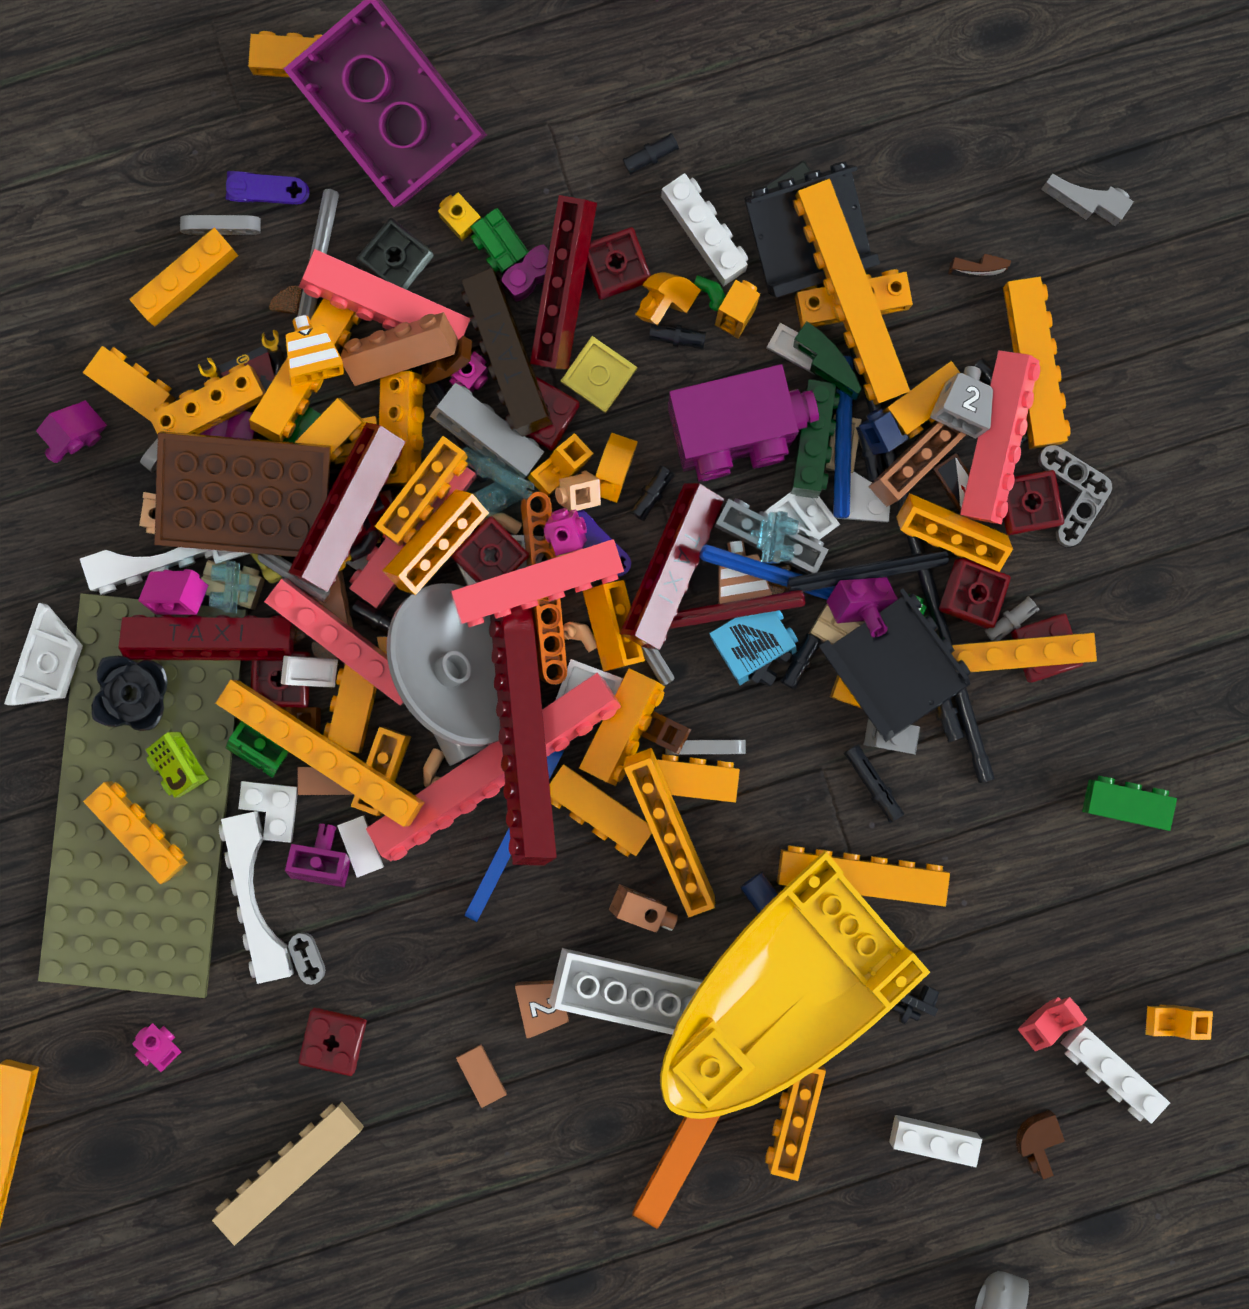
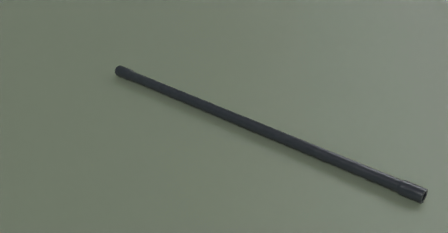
(979, 757)

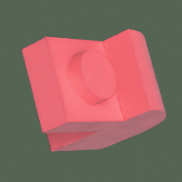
(1051, 1022)

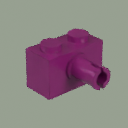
(70, 430)
(862, 601)
(319, 863)

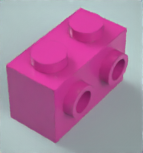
(173, 592)

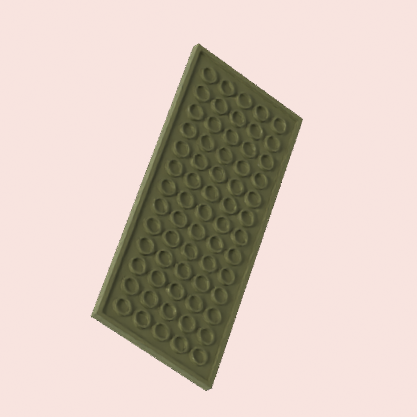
(103, 909)

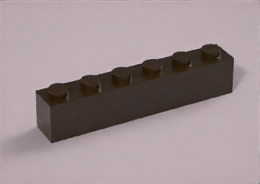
(506, 352)

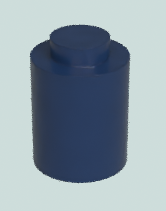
(759, 891)

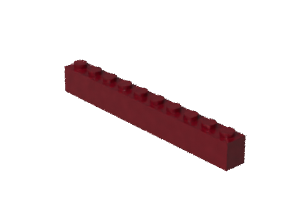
(522, 738)

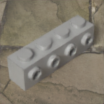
(485, 431)
(740, 520)

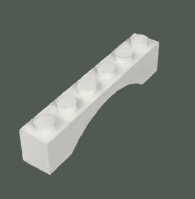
(109, 569)
(268, 953)

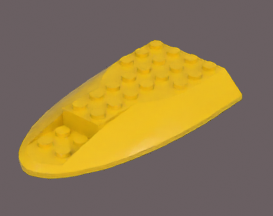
(786, 996)

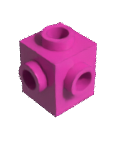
(475, 378)
(565, 531)
(155, 1047)

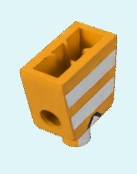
(311, 353)

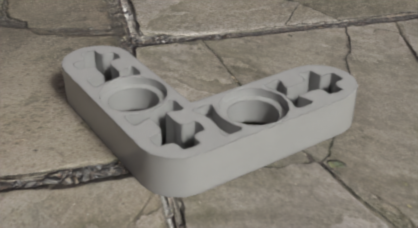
(1085, 496)

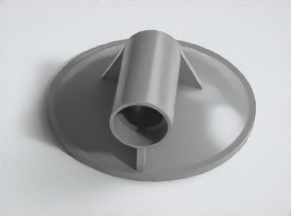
(444, 671)

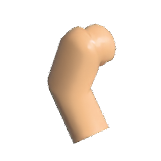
(507, 522)
(580, 632)
(431, 767)

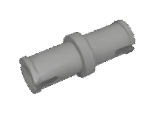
(1012, 619)

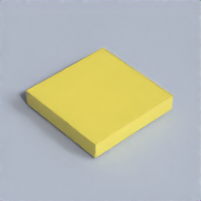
(598, 374)

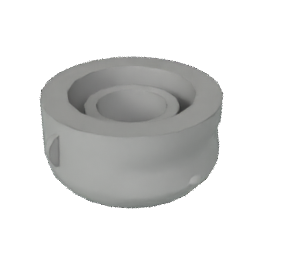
(1003, 1291)

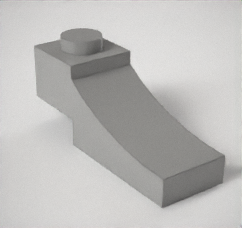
(1108, 204)

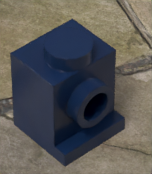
(882, 432)

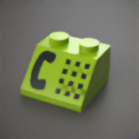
(175, 764)

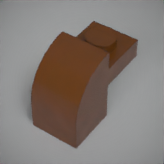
(1036, 1135)

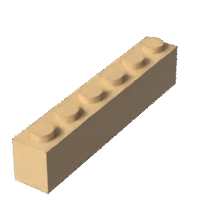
(287, 1173)

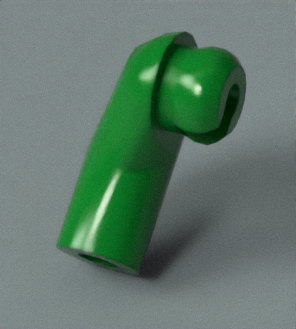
(713, 290)

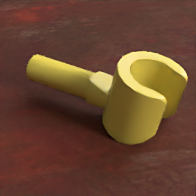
(270, 575)

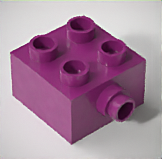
(738, 419)

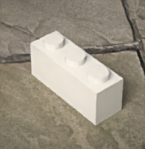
(935, 1141)

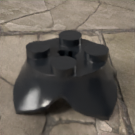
(111, 703)

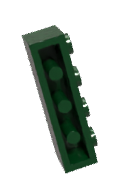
(812, 443)

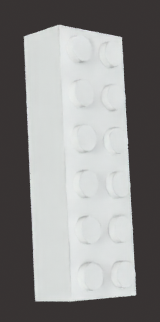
(621, 991)

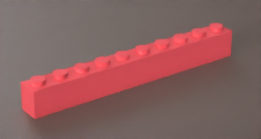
(482, 774)

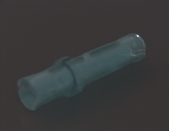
(486, 467)

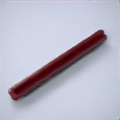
(738, 608)

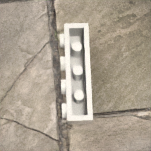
(704, 229)
(1114, 1072)

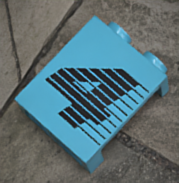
(753, 642)

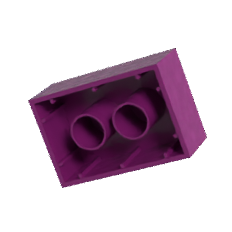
(385, 101)

